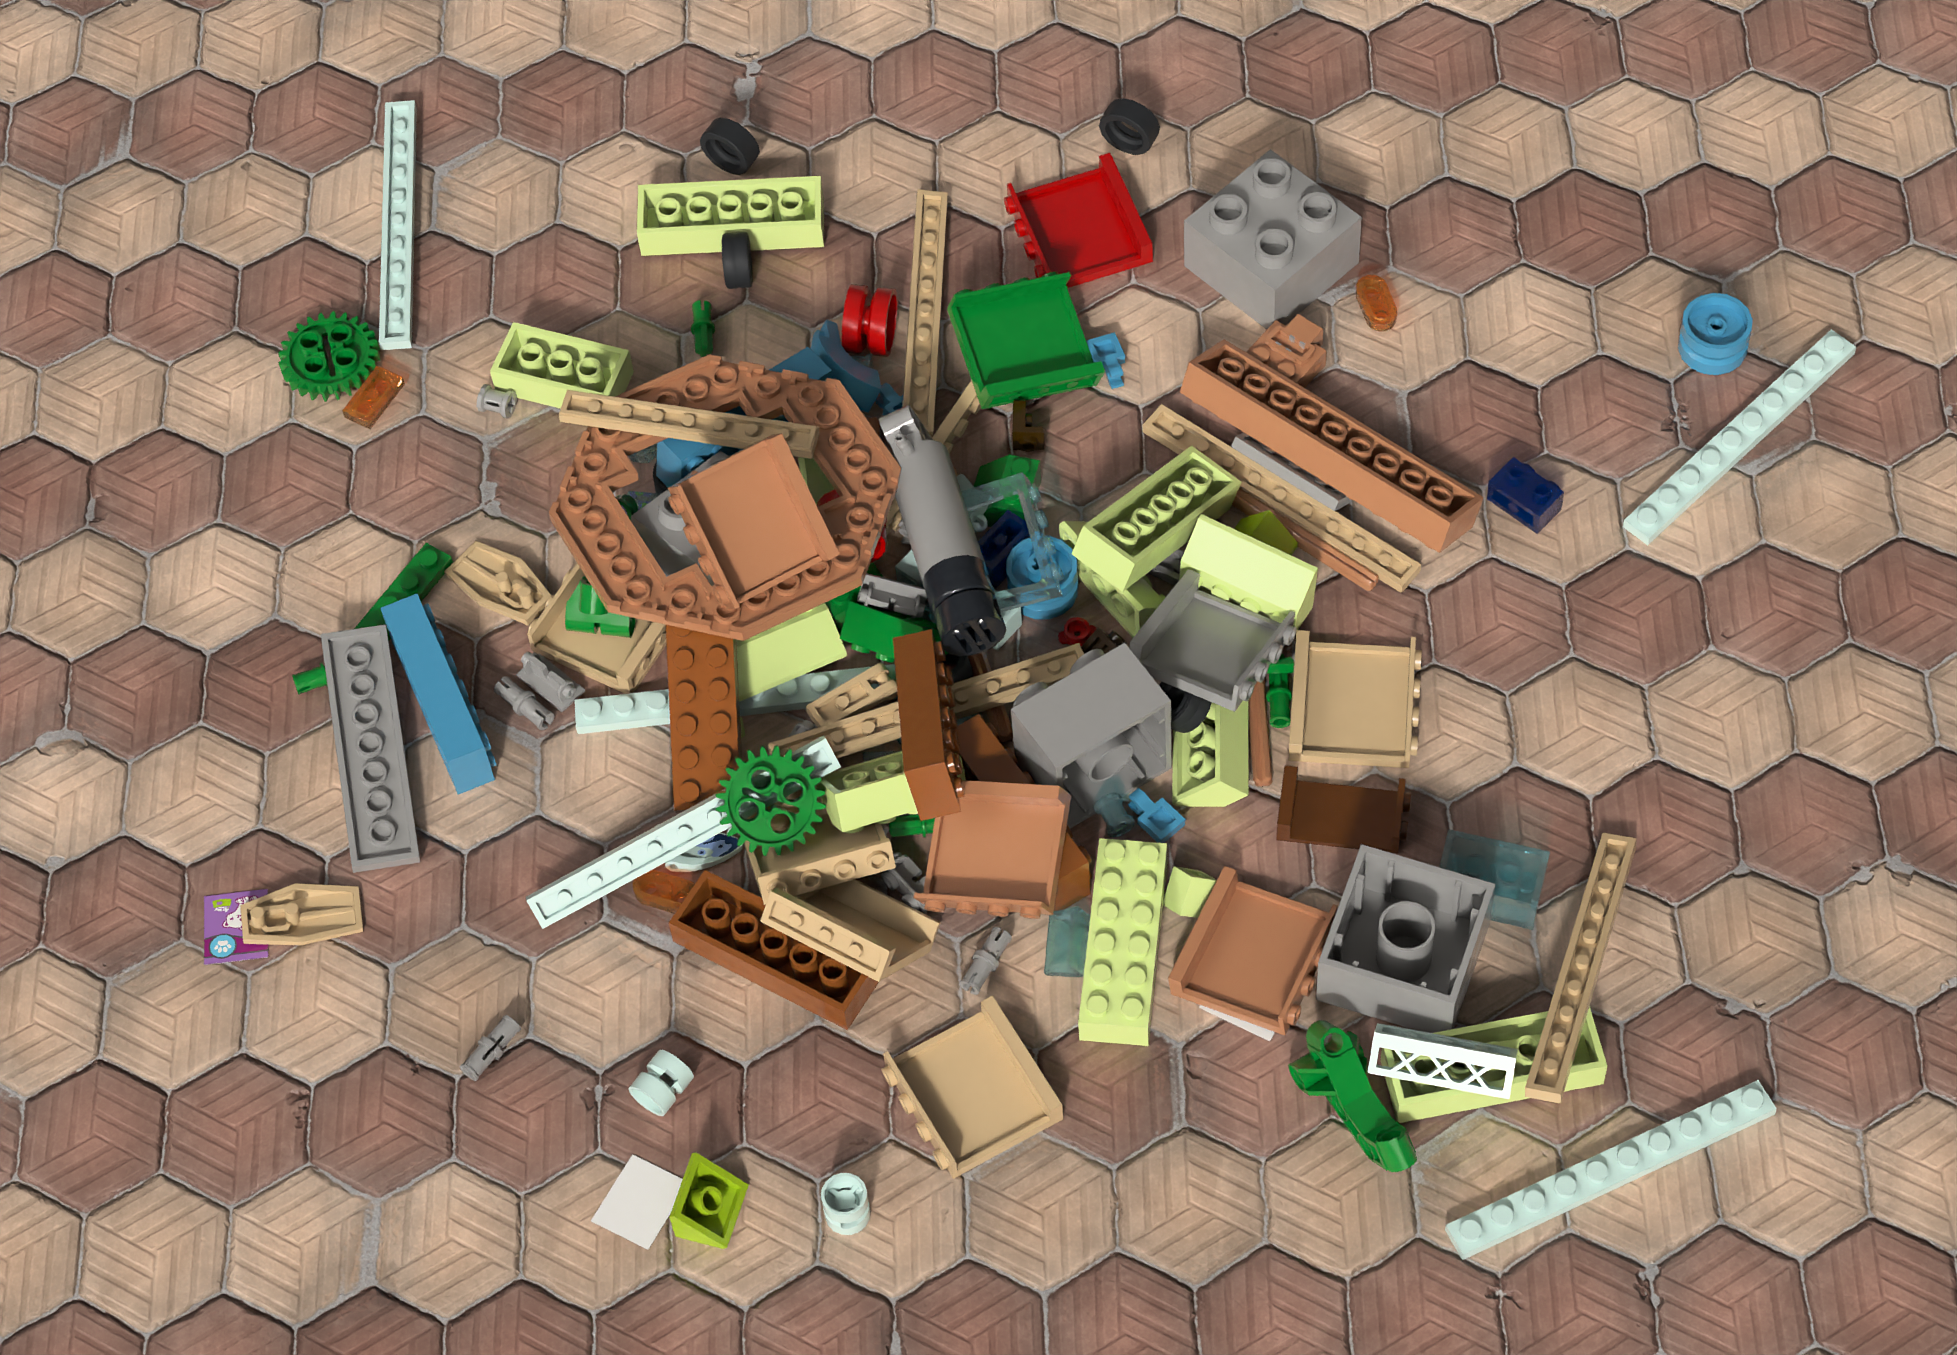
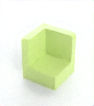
(1188, 891)

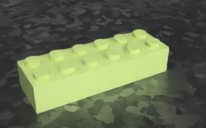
(697, 214)
(1155, 518)
(1123, 942)
(1420, 1100)

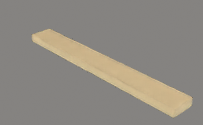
(683, 422)

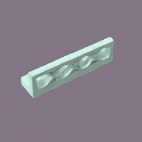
(1446, 1048)

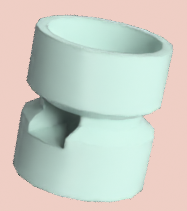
(664, 1079)
(845, 1203)

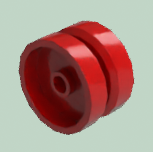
(869, 320)

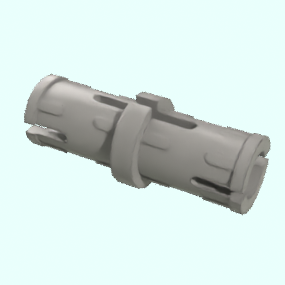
(524, 703)
(985, 960)
(490, 1048)

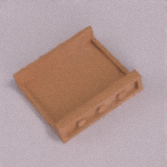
(752, 521)
(998, 851)
(1252, 954)

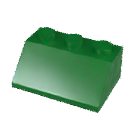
(876, 627)

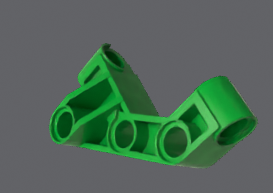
(585, 609)
(1341, 1075)

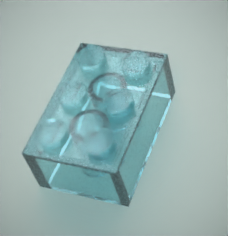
(1513, 868)

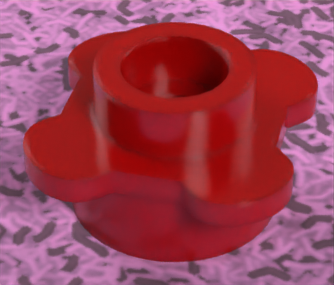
(1073, 626)

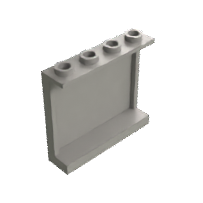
(1209, 644)

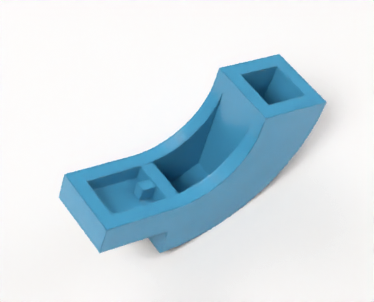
(859, 380)

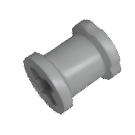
(496, 401)

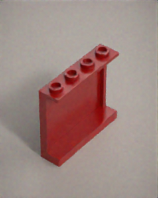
(1081, 225)

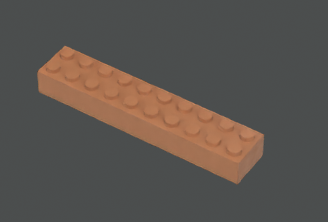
(1331, 445)

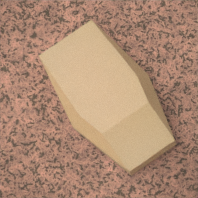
(499, 582)
(302, 915)

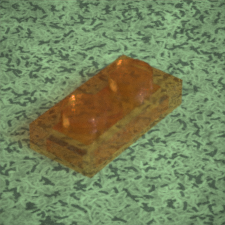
(373, 397)

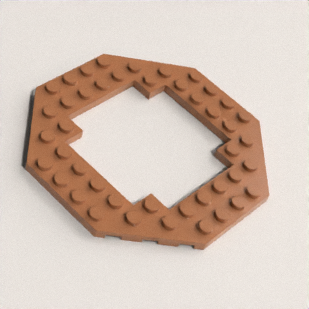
(625, 569)

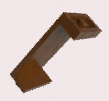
(1341, 814)

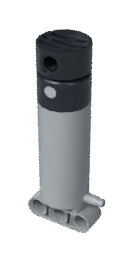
(943, 538)

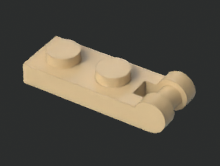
(853, 696)

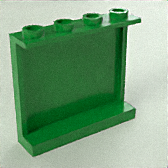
(1022, 340)

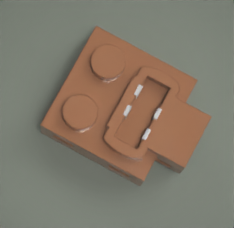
(1292, 349)

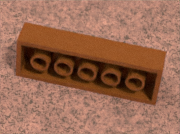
(702, 713)
(928, 725)
(990, 762)
(725, 927)

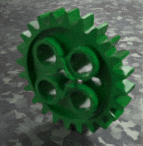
(306, 361)
(759, 829)

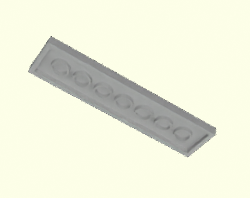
(370, 749)

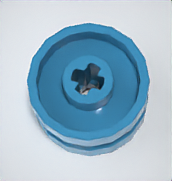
(1715, 333)
(1024, 570)

